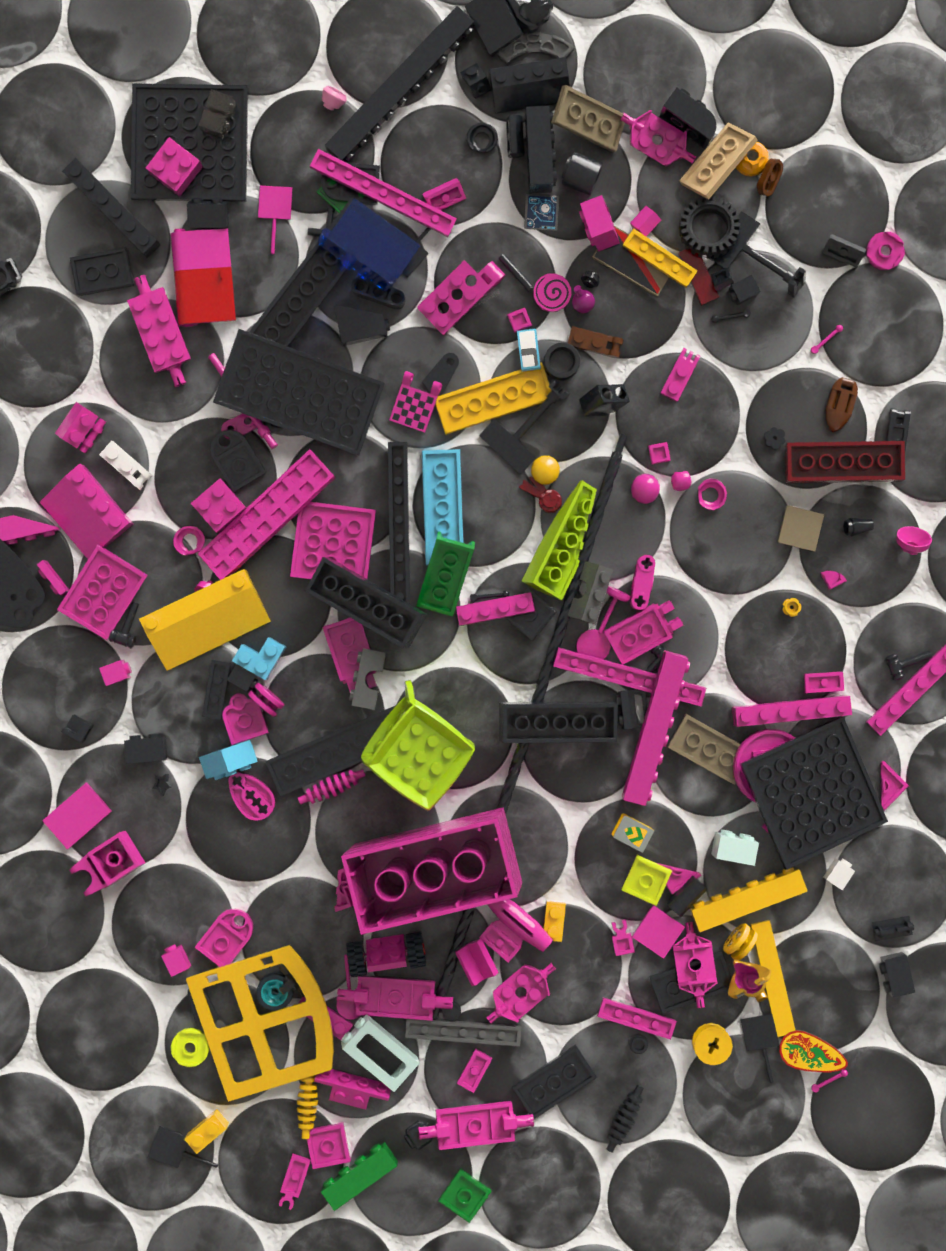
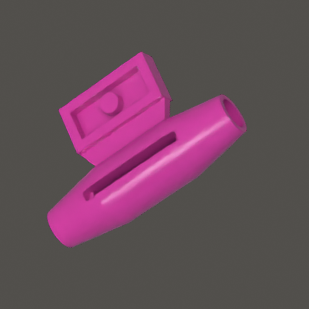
(513, 927)

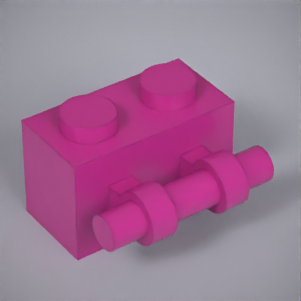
(77, 425)

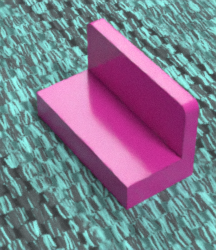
(476, 962)

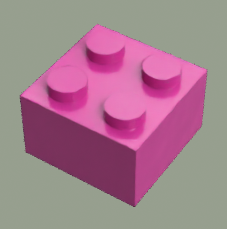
(174, 167)
(598, 223)
(218, 505)

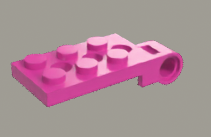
(485, 283)

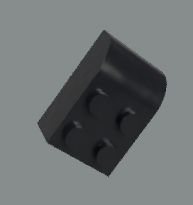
(689, 116)

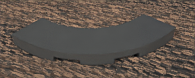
(536, 43)

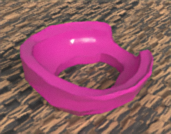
(722, 494)
(178, 540)

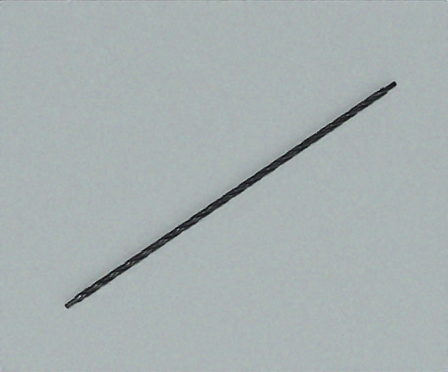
(541, 687)

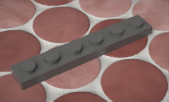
(463, 1032)

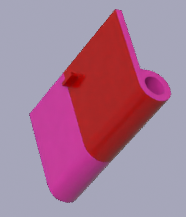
(202, 276)

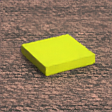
(646, 880)

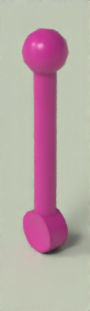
(815, 349)
(815, 1088)

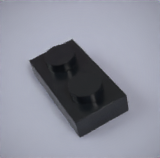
(844, 250)

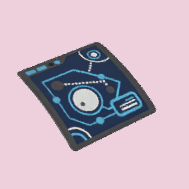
(541, 212)

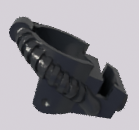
(11, 273)

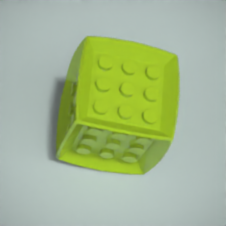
(417, 752)

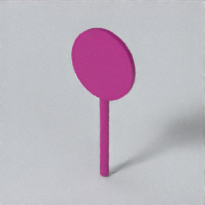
(347, 1009)

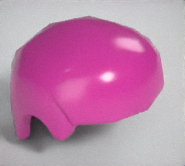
(645, 488)

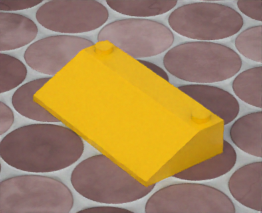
(205, 619)

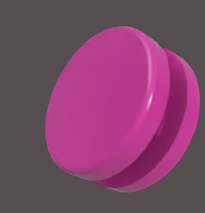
(266, 699)

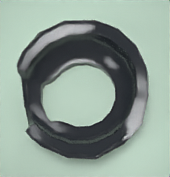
(482, 128)

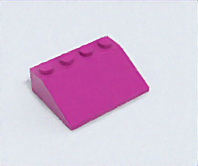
(85, 511)

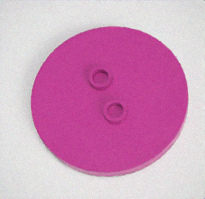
(752, 746)

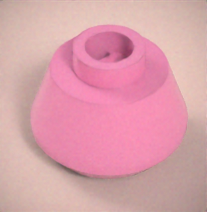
(333, 98)

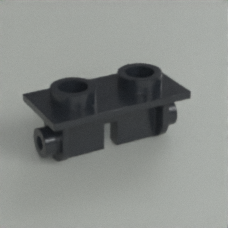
(892, 928)

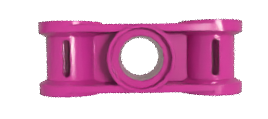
(642, 582)

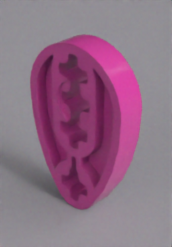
(261, 791)

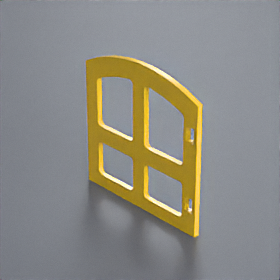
(254, 1024)

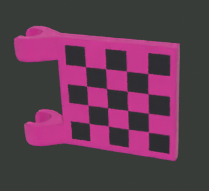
(413, 406)

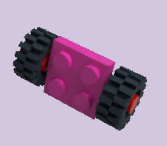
(385, 953)

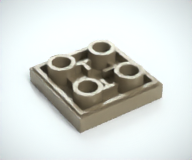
(800, 528)

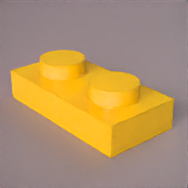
(554, 920)

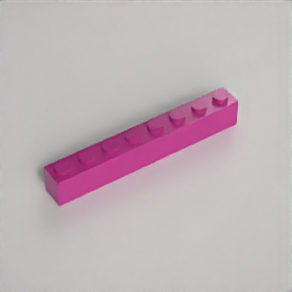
(655, 727)

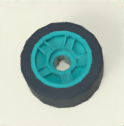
(264, 992)

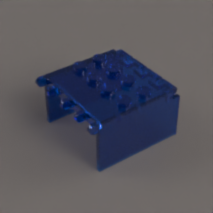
(369, 245)

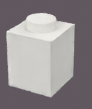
(839, 873)

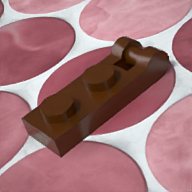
(594, 342)

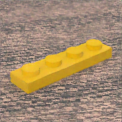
(659, 258)

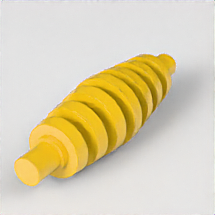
(306, 1103)

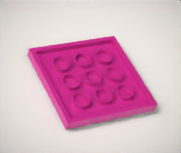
(333, 533)

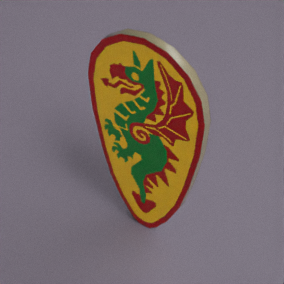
(810, 1053)

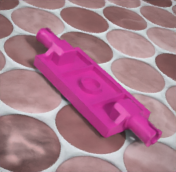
(159, 330)
(395, 997)
(475, 1125)

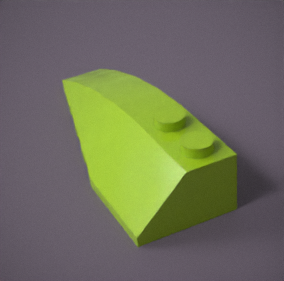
(559, 550)

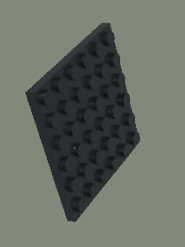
(175, 113)
(813, 792)

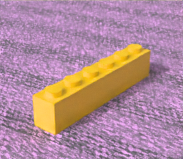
(747, 899)

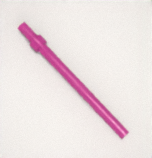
(263, 430)

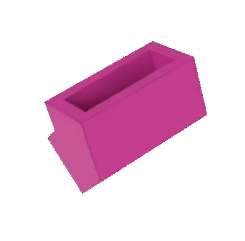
(645, 221)

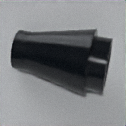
(856, 526)

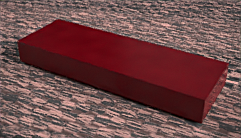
(701, 281)

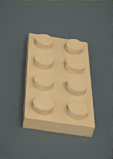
(718, 160)

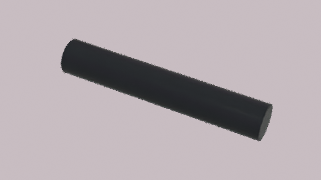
(516, 273)

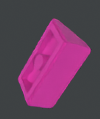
(445, 194)

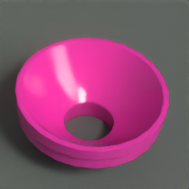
(913, 540)

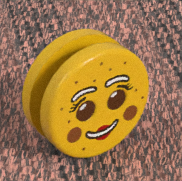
(740, 941)

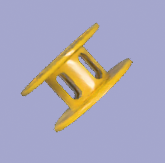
(715, 1054)

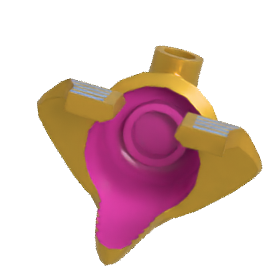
(749, 980)

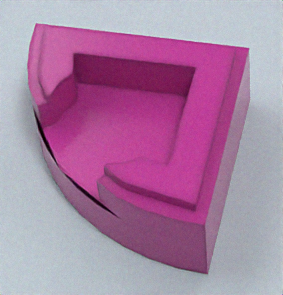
(832, 578)

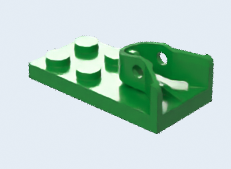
(445, 575)

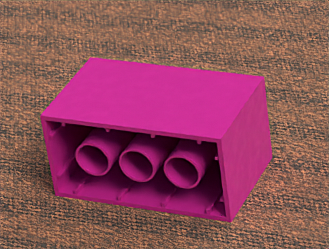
(432, 871)

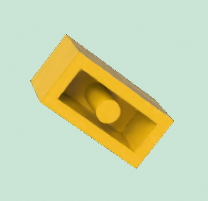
(206, 1131)

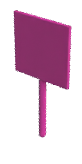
(275, 204)

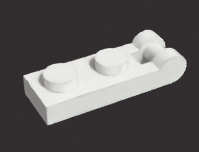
(125, 464)

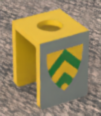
(632, 832)

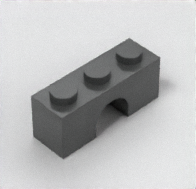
(589, 605)
(363, 695)

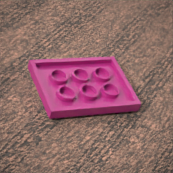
(102, 592)

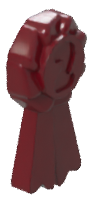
(549, 500)

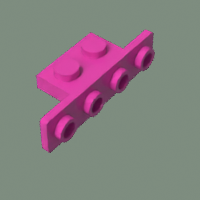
(352, 1089)

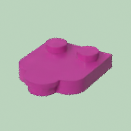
(243, 719)

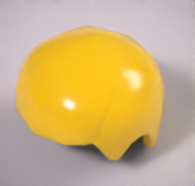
(545, 470)

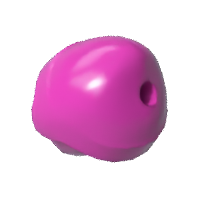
(681, 481)

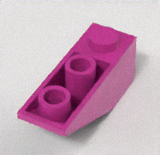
(16, 528)

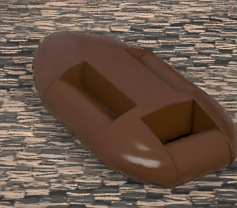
(841, 403)

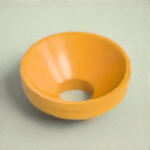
(754, 168)

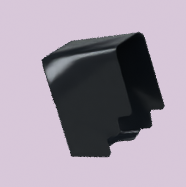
(595, 404)

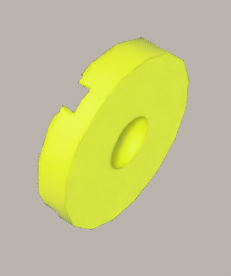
(186, 1058)

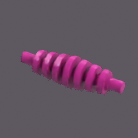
(331, 787)

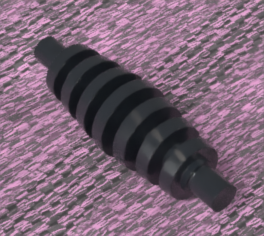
(624, 1118)

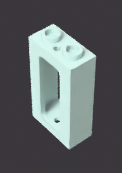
(369, 1026)

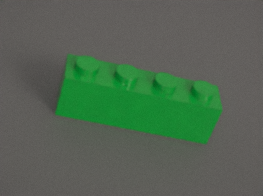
(359, 1176)

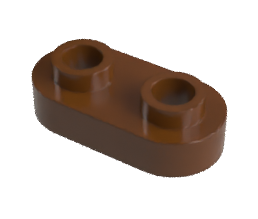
(770, 177)

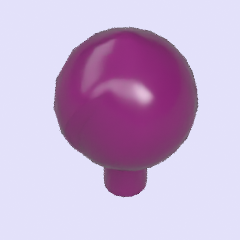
(583, 300)

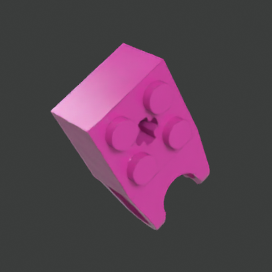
(102, 863)

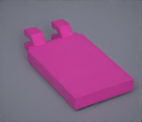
(642, 631)
(345, 641)

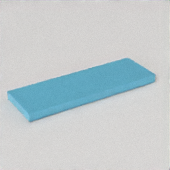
(441, 497)

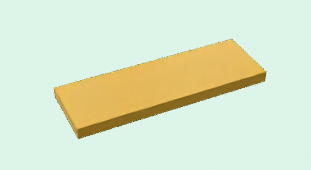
(492, 399)

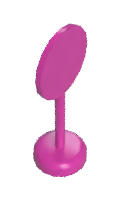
(594, 641)

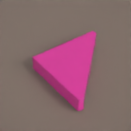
(891, 785)
(678, 877)

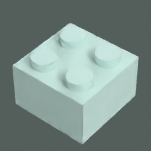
(735, 848)

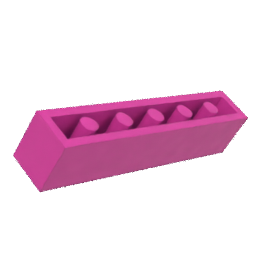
(792, 710)

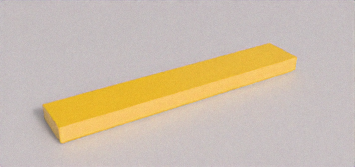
(775, 986)

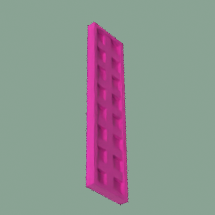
(266, 515)

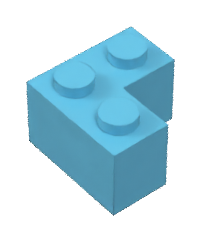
(260, 663)
(227, 760)

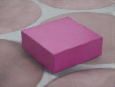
(519, 320)
(659, 453)

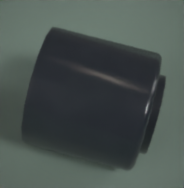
(581, 173)

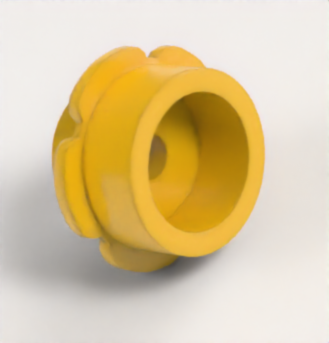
(796, 607)

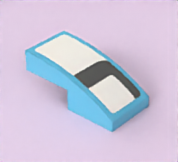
(528, 350)

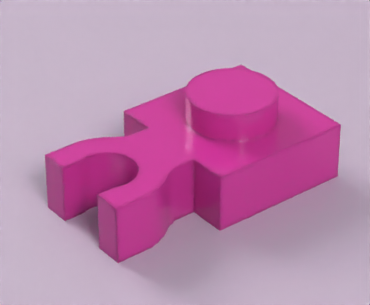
(622, 941)

